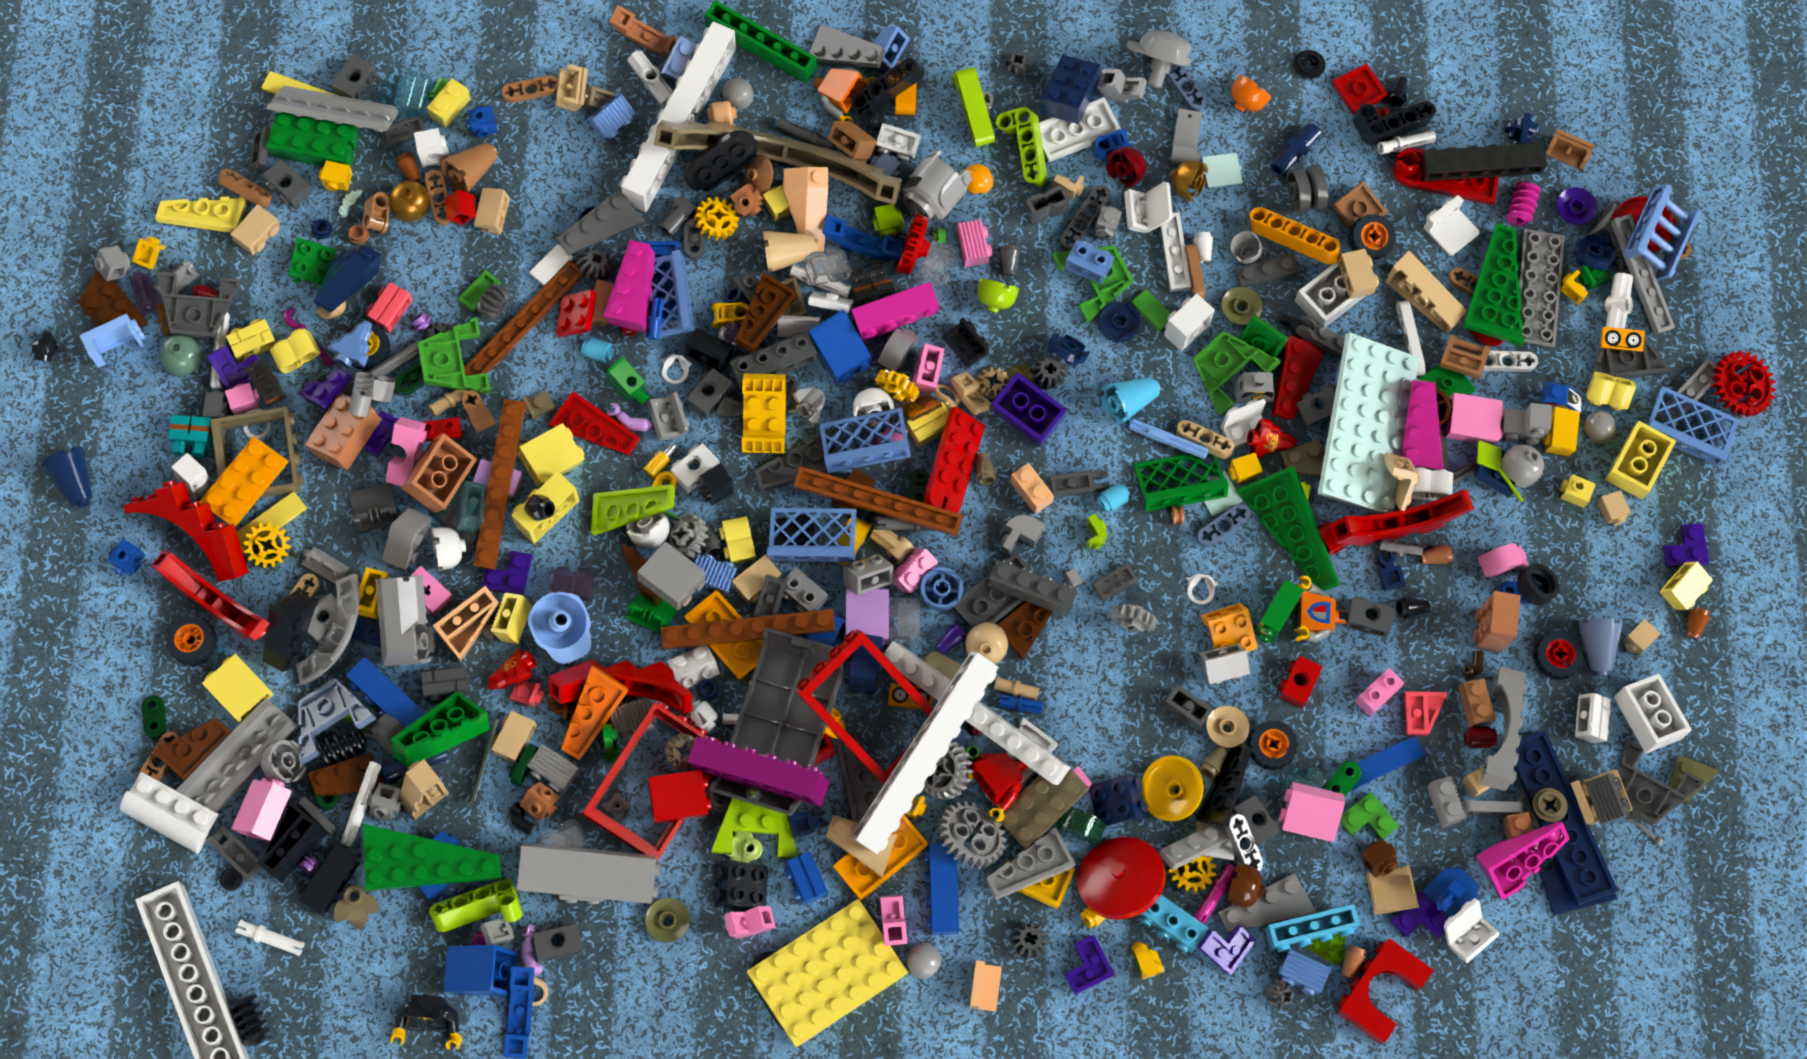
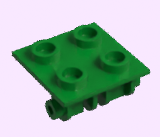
(310, 261)
(648, 615)

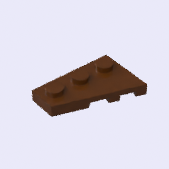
(1024, 627)
(342, 777)

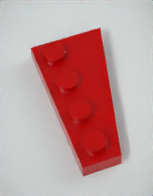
(1296, 373)
(594, 425)

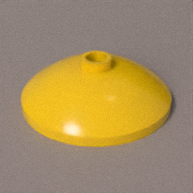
(1160, 785)

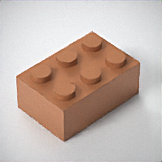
(341, 434)
(439, 473)
(1497, 622)

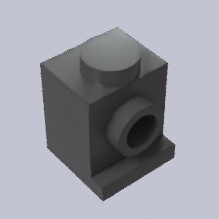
(215, 405)

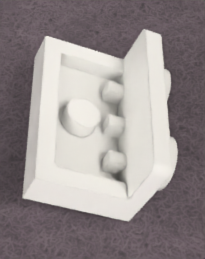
(897, 141)
(694, 666)

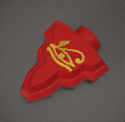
(1268, 438)
(513, 670)

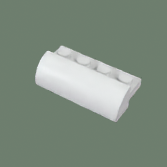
(168, 812)

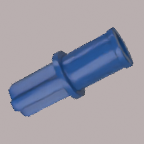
(655, 319)
(1020, 704)

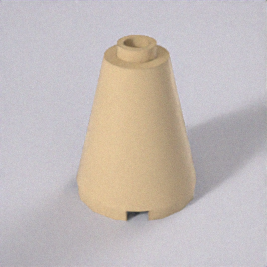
(787, 248)

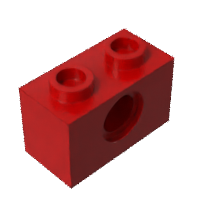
(1308, 672)

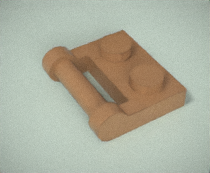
(1462, 361)

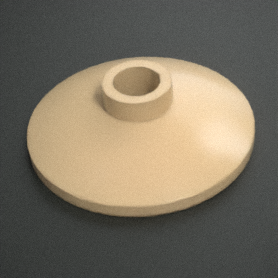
(1229, 717)

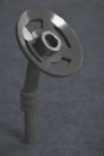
(1603, 221)

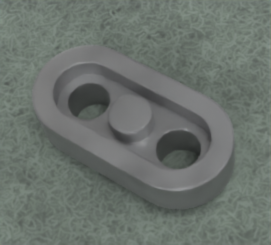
(693, 240)

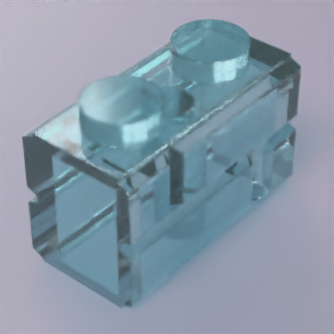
(413, 93)
(471, 506)

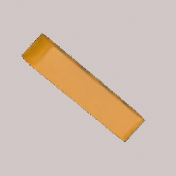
(1295, 235)

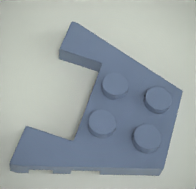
(323, 709)

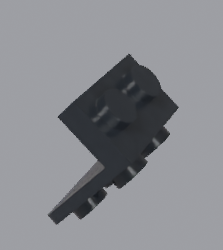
(740, 885)

